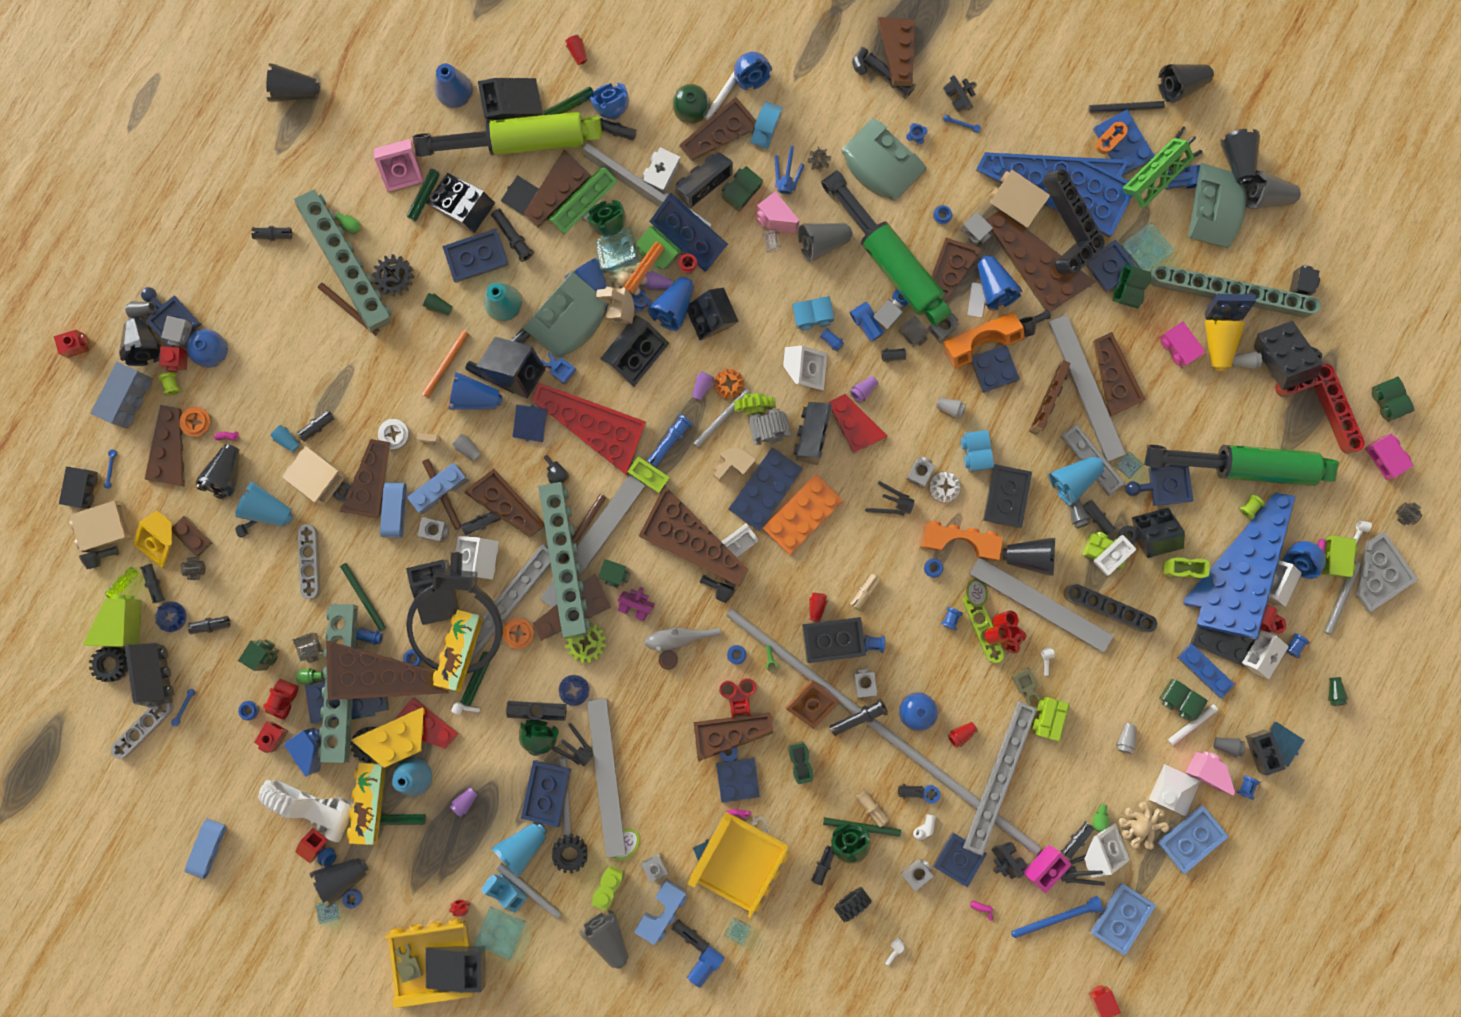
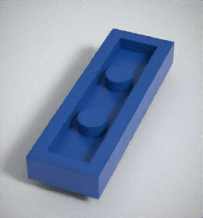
(1205, 670)

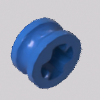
(926, 789)
(358, 899)

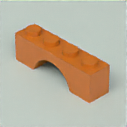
(1003, 330)
(985, 545)

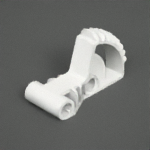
(289, 802)

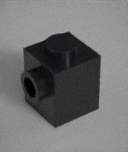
(1305, 280)

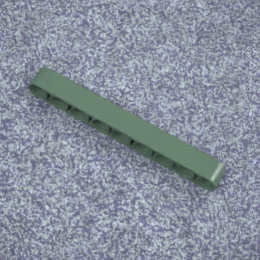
(1224, 287)

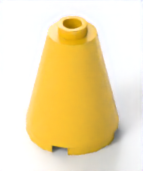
(1223, 342)

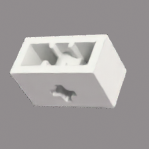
(661, 159)
(1265, 654)

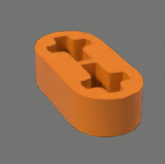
(1109, 135)

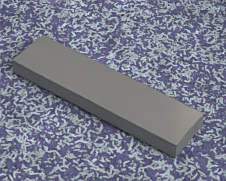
(1083, 449)

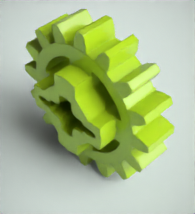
(754, 404)
(584, 651)

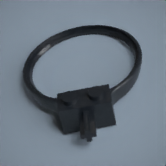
(457, 579)

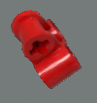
(1273, 622)
(1006, 632)
(738, 697)
(280, 699)

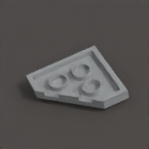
(1382, 573)

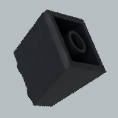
(511, 366)

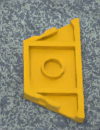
(394, 740)

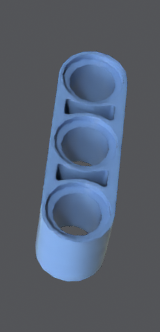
(393, 510)
(205, 848)

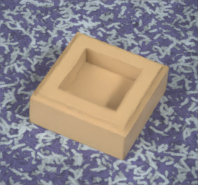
(428, 438)

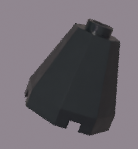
(138, 343)

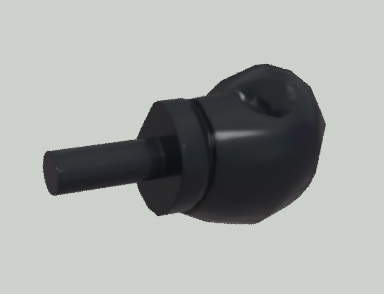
(556, 472)

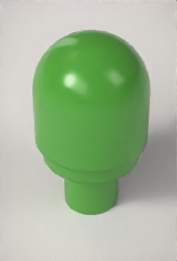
(349, 223)
(308, 676)
(1101, 819)

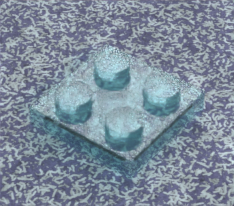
(1147, 247)
(616, 250)
(500, 932)

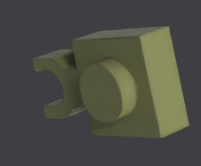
(1025, 683)
(409, 966)

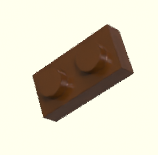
(191, 536)

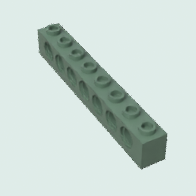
(311, 202)
(549, 494)
(342, 732)

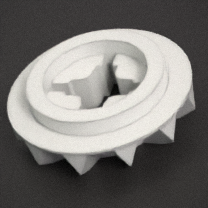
(386, 429)
(938, 493)

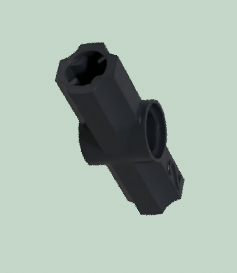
(523, 710)

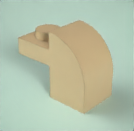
(620, 304)
(734, 458)

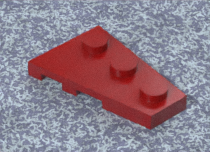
(855, 424)
(435, 729)

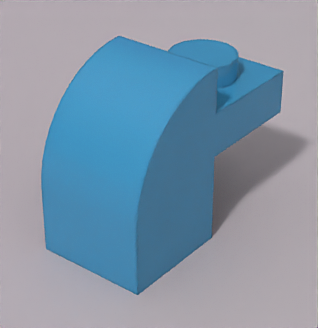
(766, 124)
(505, 892)

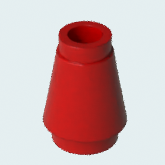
(576, 48)
(687, 259)
(817, 605)
(962, 734)

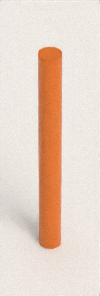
(445, 364)

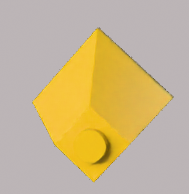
(154, 538)

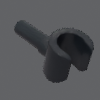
(241, 530)

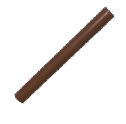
(344, 305)
(444, 499)
(586, 521)

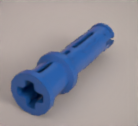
(675, 432)

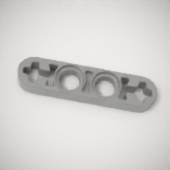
(311, 561)
(141, 727)

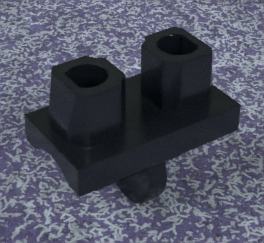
(954, 87)
(1006, 863)

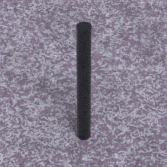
(1129, 106)

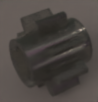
(823, 156)
(1409, 513)
(193, 568)

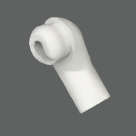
(925, 830)

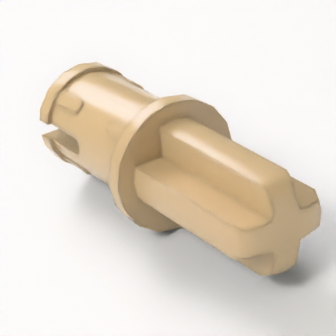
(865, 591)
(872, 808)

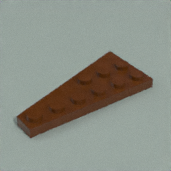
(1037, 263)
(684, 535)
(369, 675)

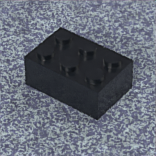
(1288, 355)
(833, 640)

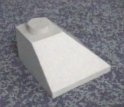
(806, 366)
(1174, 790)
(1106, 852)

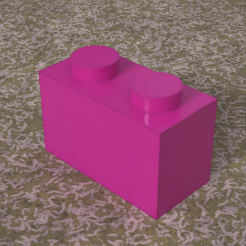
(1181, 345)
(1389, 456)
(1047, 868)

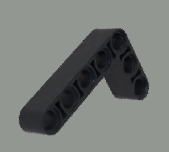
(1078, 220)

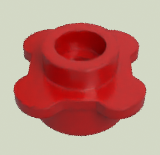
(459, 908)

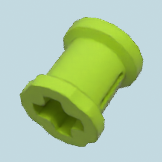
(169, 383)
(1252, 506)

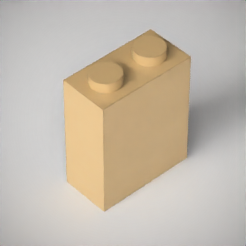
(1018, 197)
(314, 476)
(100, 526)

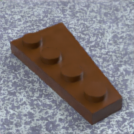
(1047, 405)
(504, 502)
(728, 733)

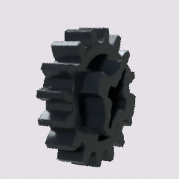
(384, 283)

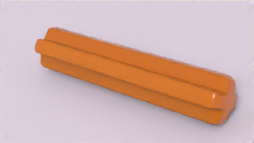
(644, 267)

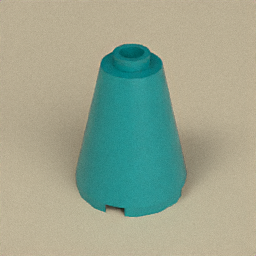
(502, 301)

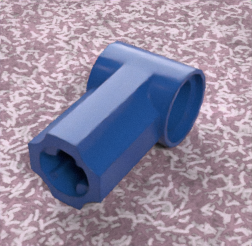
(1186, 178)
(864, 318)
(707, 963)

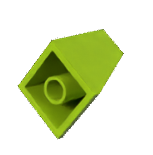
(116, 623)

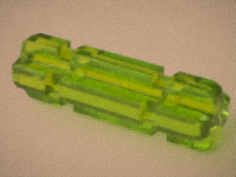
(122, 582)

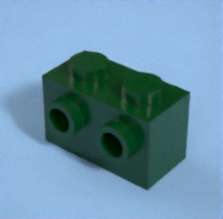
(614, 573)
(259, 655)

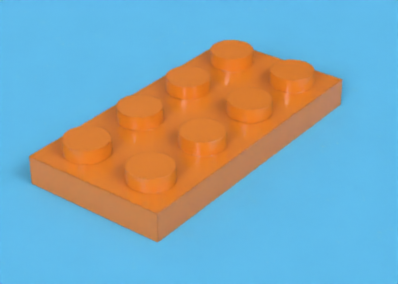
(802, 514)

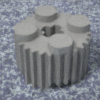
(769, 427)

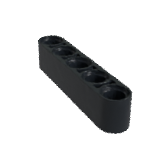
(1118, 612)

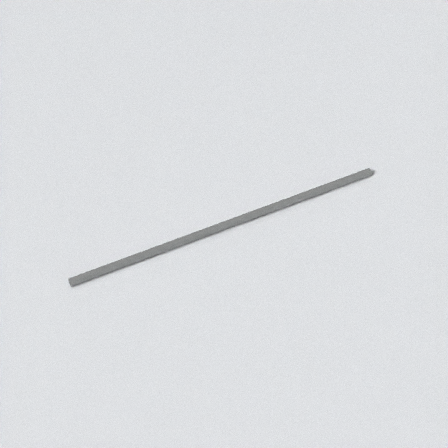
(881, 729)

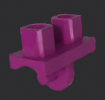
(636, 600)

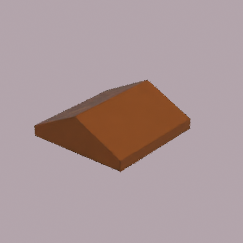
(813, 703)

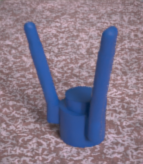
(785, 184)

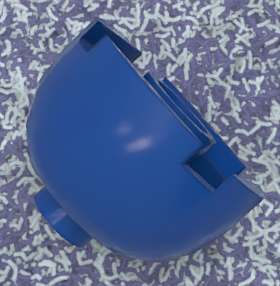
(752, 70)
(610, 100)
(206, 348)
(1307, 558)
(918, 711)

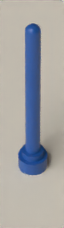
(1093, 905)

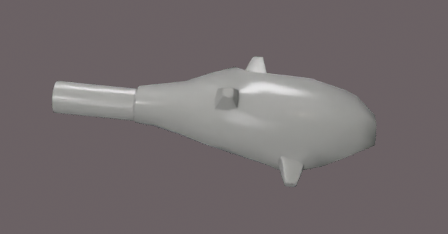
(677, 637)

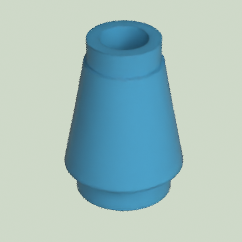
(284, 438)

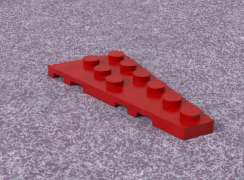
(601, 428)

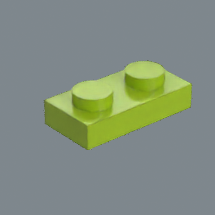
(648, 474)

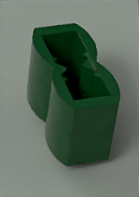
(741, 188)
(1131, 286)
(1392, 399)
(1183, 699)
(801, 767)

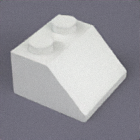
(478, 555)
(1283, 583)

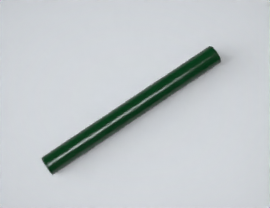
(363, 597)
(870, 828)

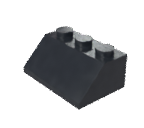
(704, 179)
(634, 350)
(149, 674)

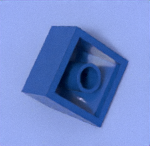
(305, 750)

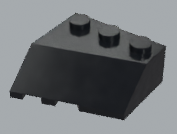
(812, 432)

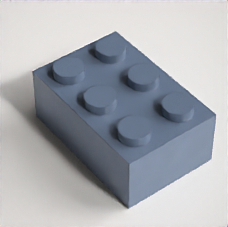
(122, 395)

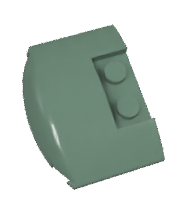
(882, 161)
(1217, 207)
(567, 317)

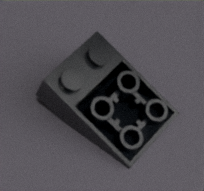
(509, 98)
(461, 202)
(440, 604)
(456, 968)

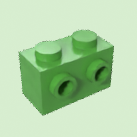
(670, 250)

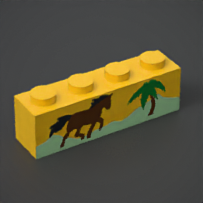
(458, 651)
(367, 804)

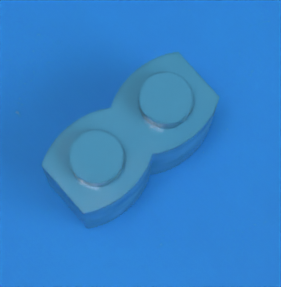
(813, 313)
(978, 451)

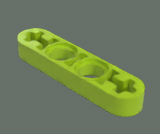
(980, 628)

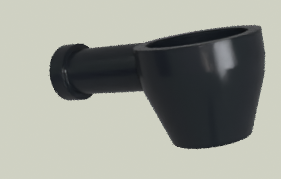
(1029, 323)
(92, 559)
(723, 591)

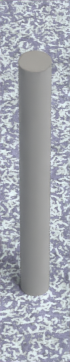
(714, 426)
(1341, 601)
(566, 811)
(529, 891)

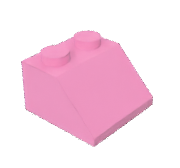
(398, 165)
(775, 214)
(1211, 771)

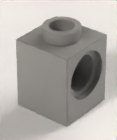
(977, 229)
(889, 313)
(176, 331)
(913, 476)
(425, 529)
(871, 690)
(655, 867)
(908, 874)

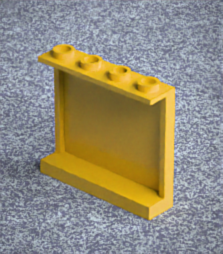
(739, 863)
(435, 935)

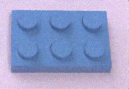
(1192, 839)
(1122, 918)

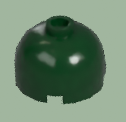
(690, 103)
(607, 218)
(537, 737)
(851, 843)

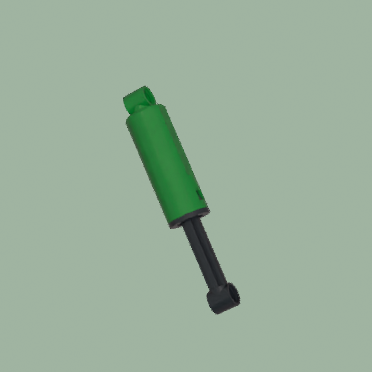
(892, 255)
(1251, 463)

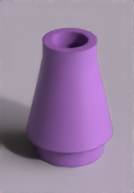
(657, 282)
(702, 385)
(863, 389)
(463, 802)

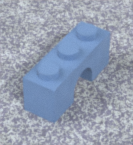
(444, 482)
(652, 927)

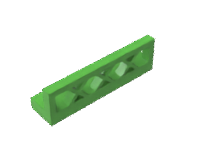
(1158, 167)
(583, 200)

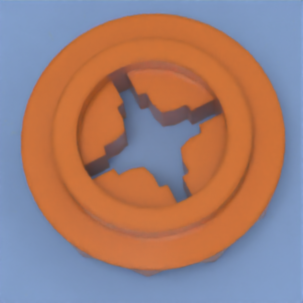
(724, 391)
(191, 414)
(511, 639)

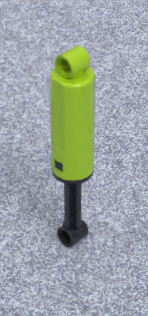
(517, 135)

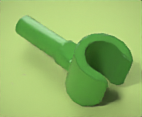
(770, 657)

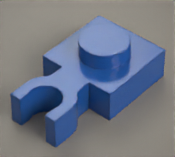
(560, 369)

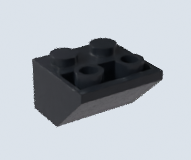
(711, 313)
(1159, 532)

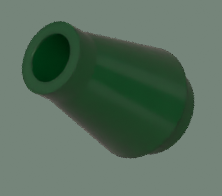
(436, 304)
(1337, 692)

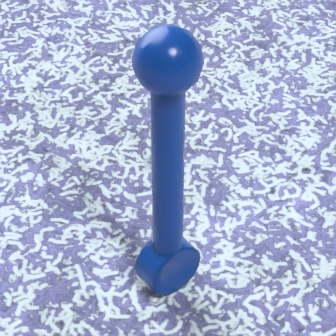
(976, 128)
(112, 453)
(175, 722)

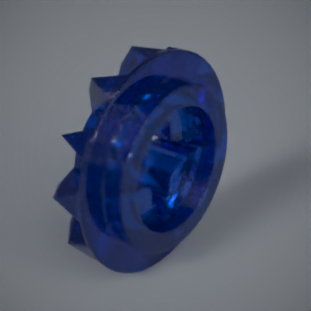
(178, 619)
(582, 694)

